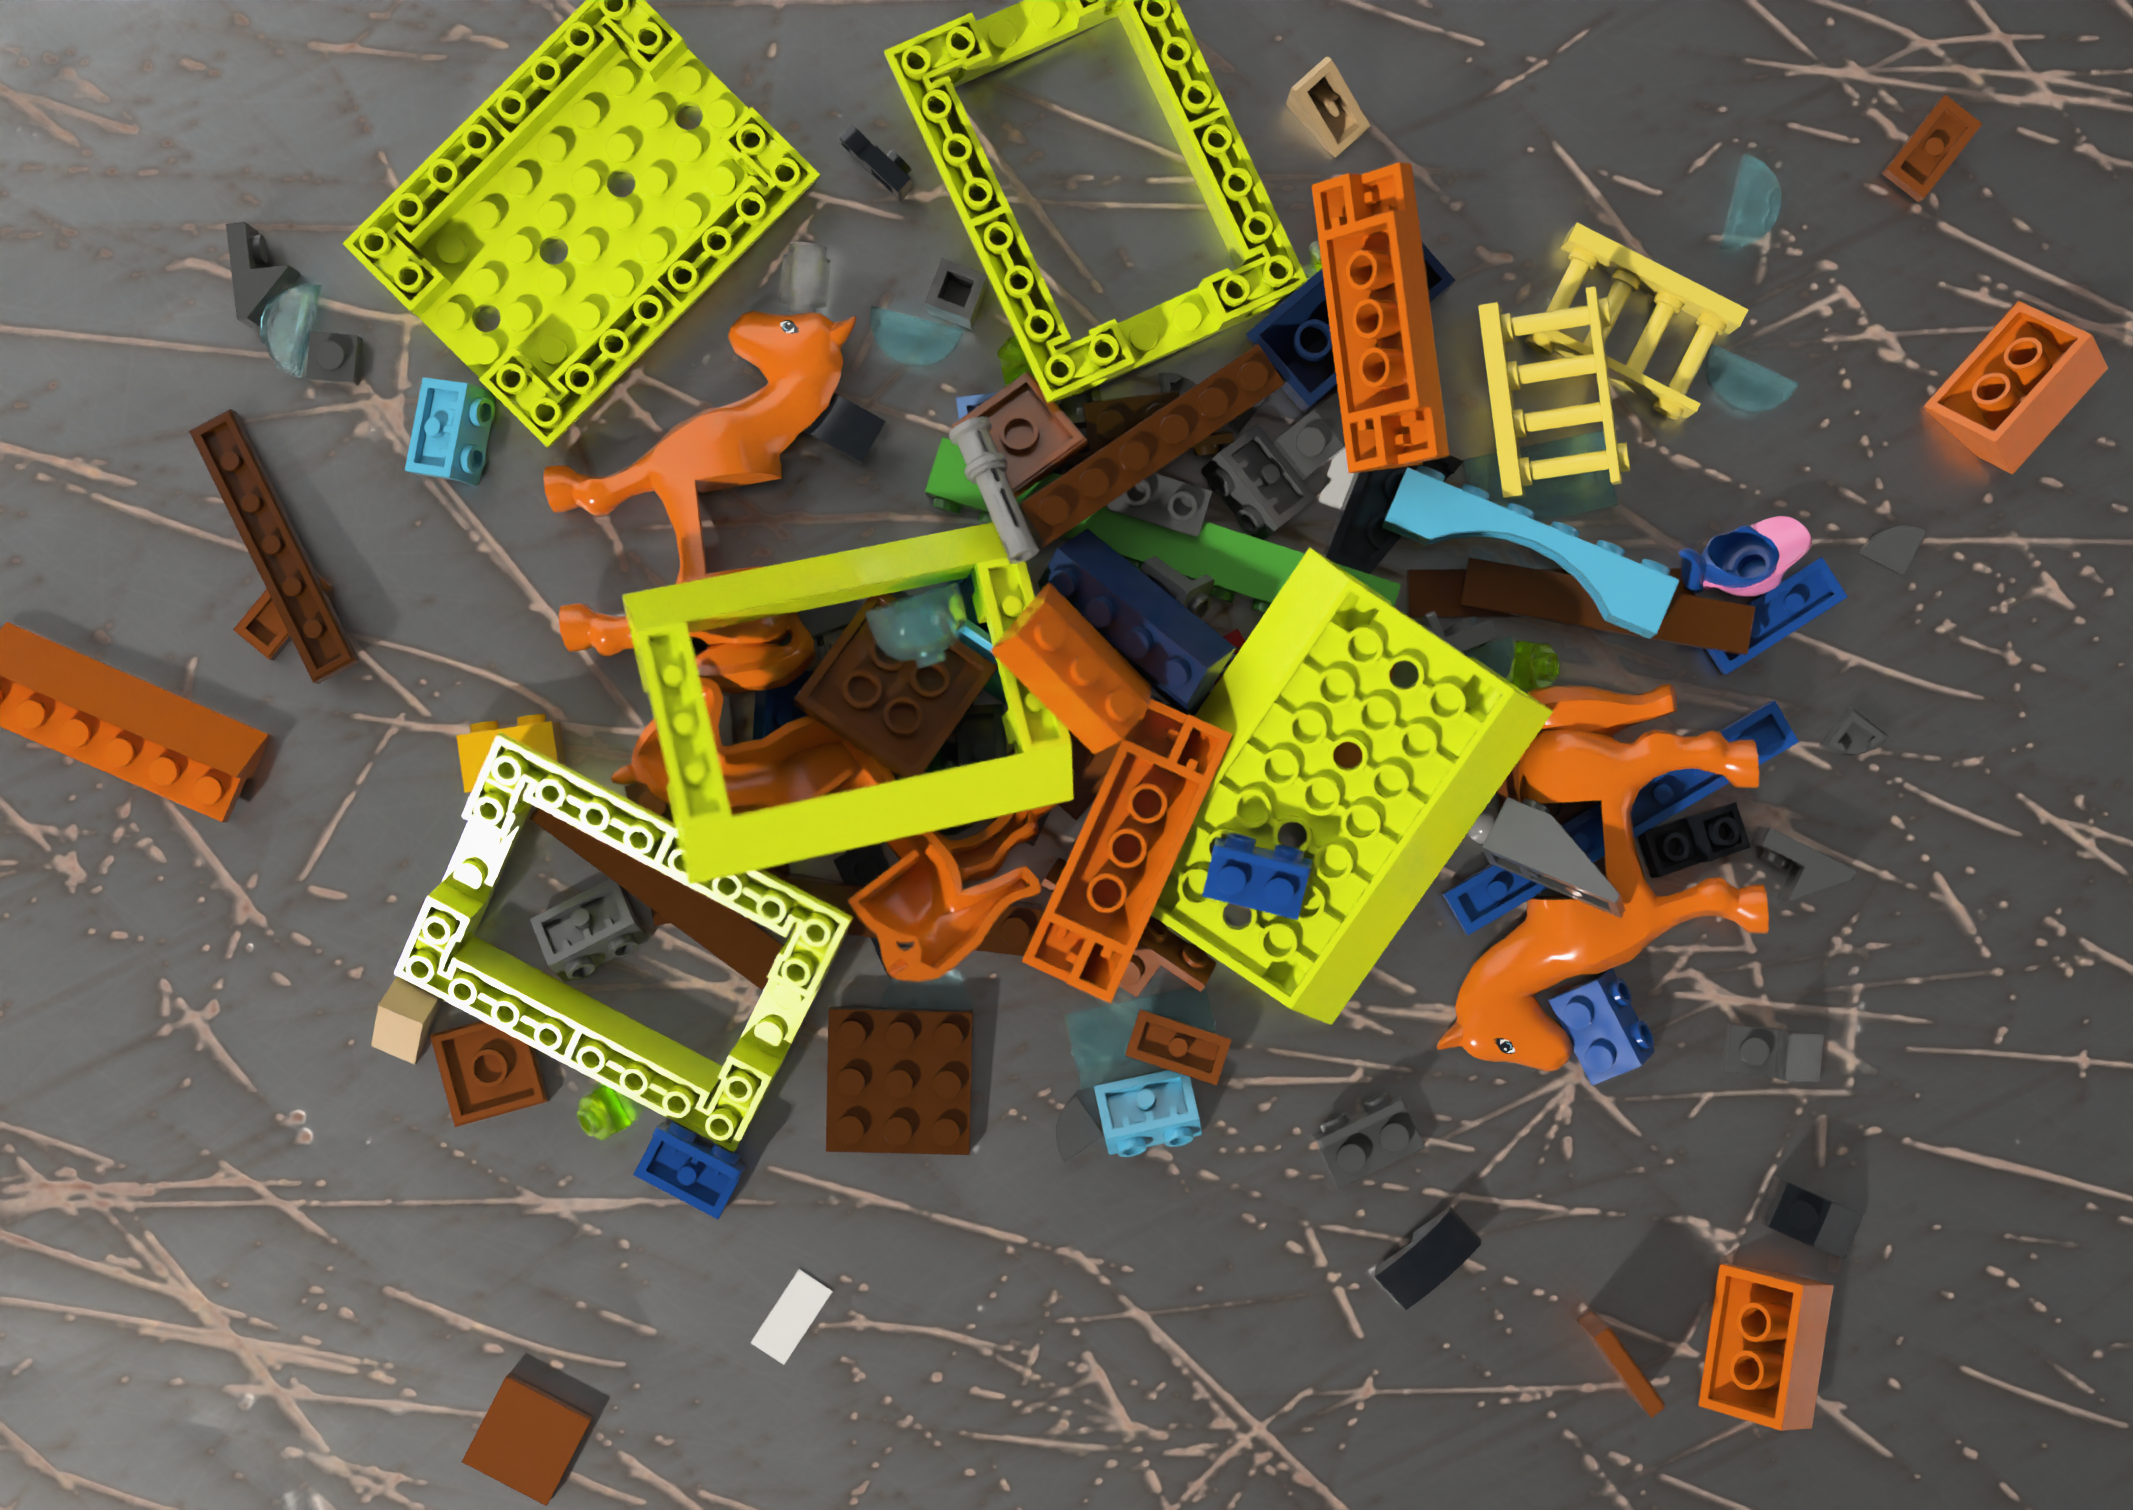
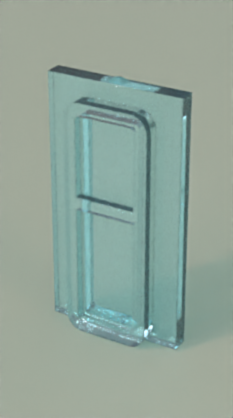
(1550, 496)
(1103, 1032)

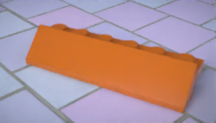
(1380, 319)
(124, 724)
(1126, 850)

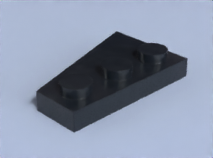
(1358, 532)

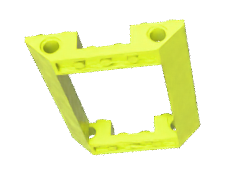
(1263, 256)
(728, 845)
(572, 1025)

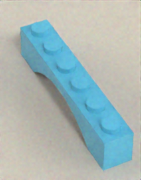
(1622, 589)

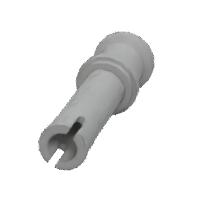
(987, 470)

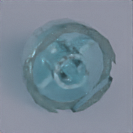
(919, 625)

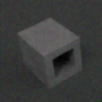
(957, 293)

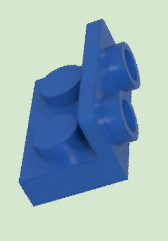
(1257, 876)

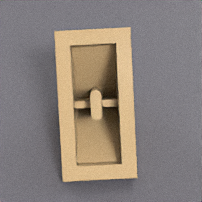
(1327, 107)
(405, 1020)

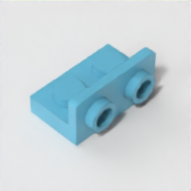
(451, 431)
(1148, 1112)

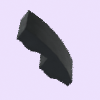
(847, 428)
(1693, 840)
(1429, 1259)

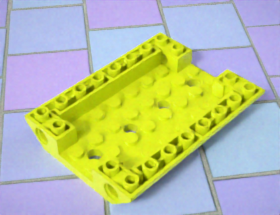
(540, 170)
(1373, 830)

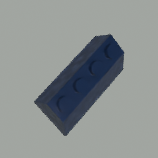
(1299, 335)
(1139, 620)

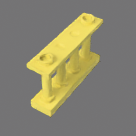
(1671, 295)
(1509, 376)

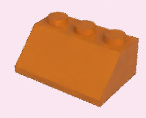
(2017, 386)
(1074, 671)
(1766, 1347)

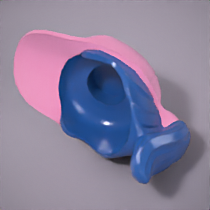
(1746, 559)

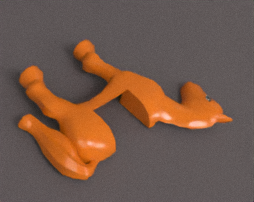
(711, 453)
(914, 899)
(1563, 937)

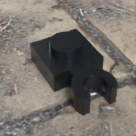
(886, 169)

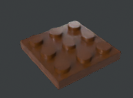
(891, 705)
(899, 1080)

